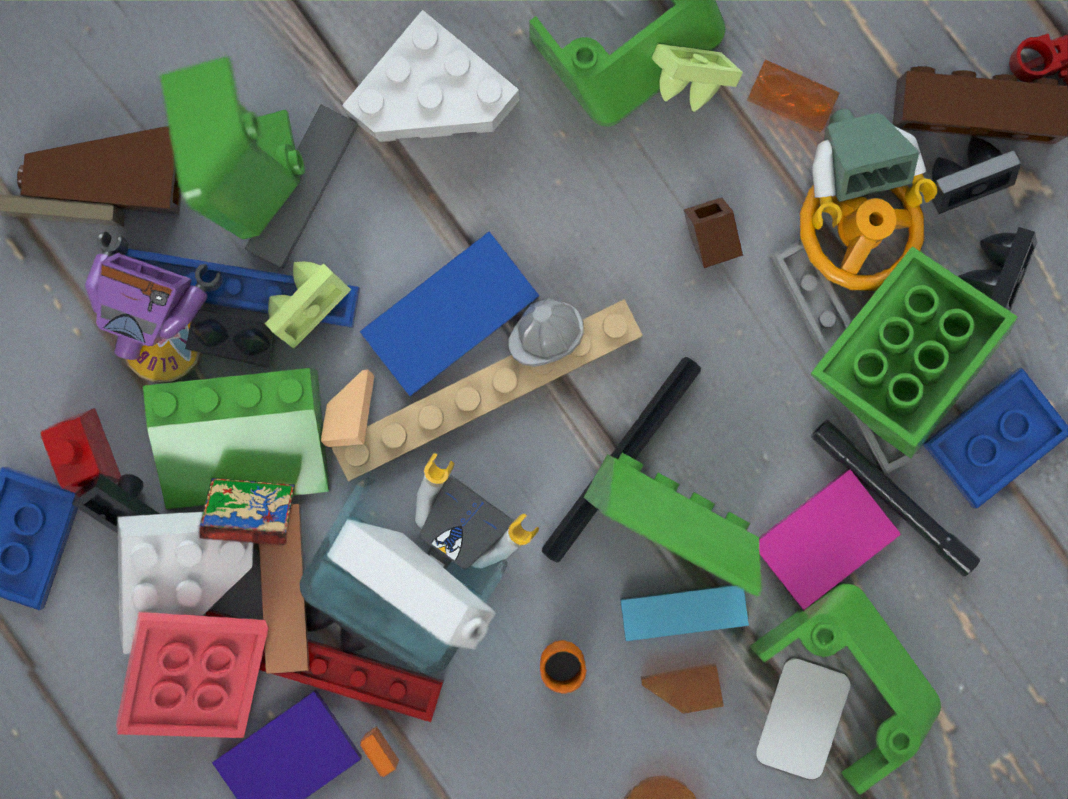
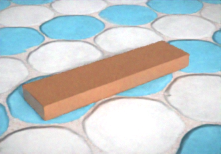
(283, 603)

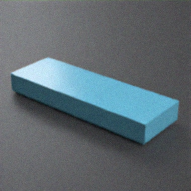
(683, 612)

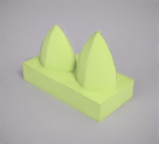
(702, 68)
(315, 297)

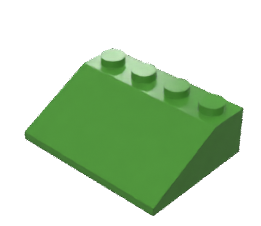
(913, 350)
(237, 430)
(677, 522)

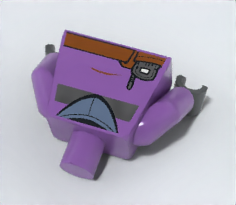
(141, 299)

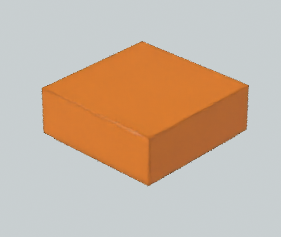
(379, 752)

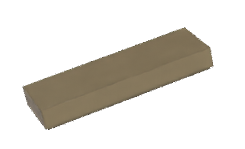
(61, 210)

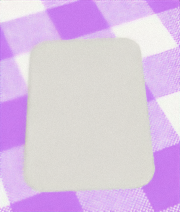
(803, 718)

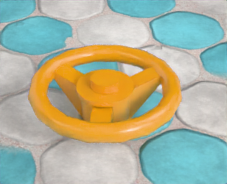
(861, 230)

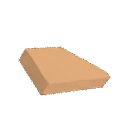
(348, 413)

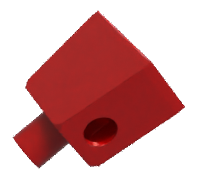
(79, 451)

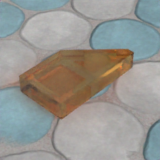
(687, 688)

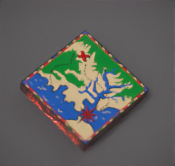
(247, 511)

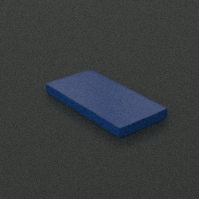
(449, 314)

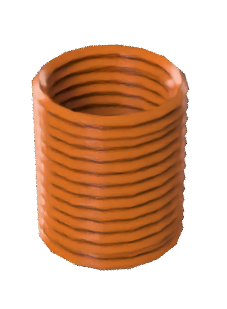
(568, 685)

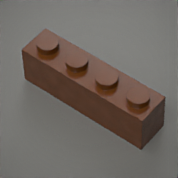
(981, 106)

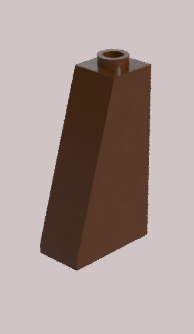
(122, 170)

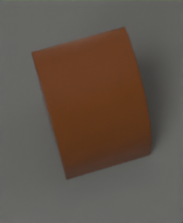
(713, 232)

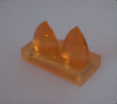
(793, 96)

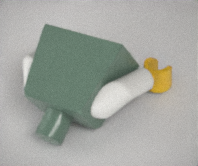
(864, 159)

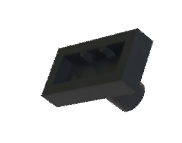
(108, 500)

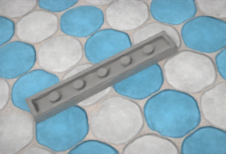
(825, 322)

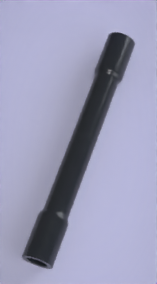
(944, 543)

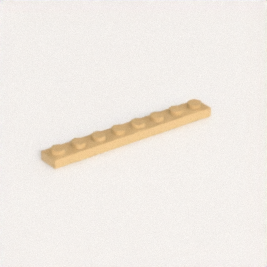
(481, 394)

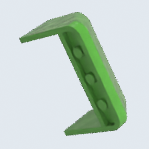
(626, 79)
(226, 158)
(850, 619)

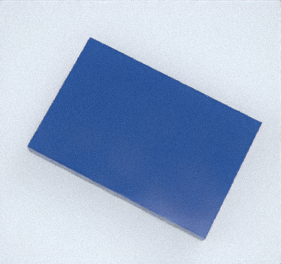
(997, 438)
(33, 535)

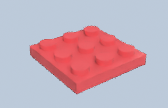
(191, 675)

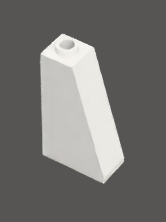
(412, 582)

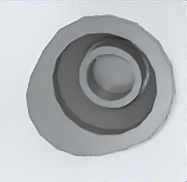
(546, 333)

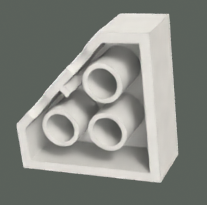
(430, 88)
(172, 569)

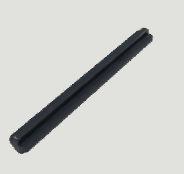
(631, 445)

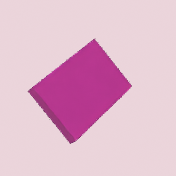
(826, 539)

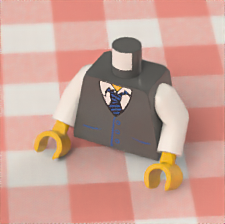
(463, 523)

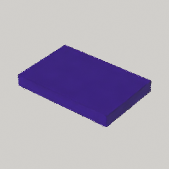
(289, 754)

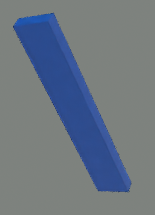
(246, 287)

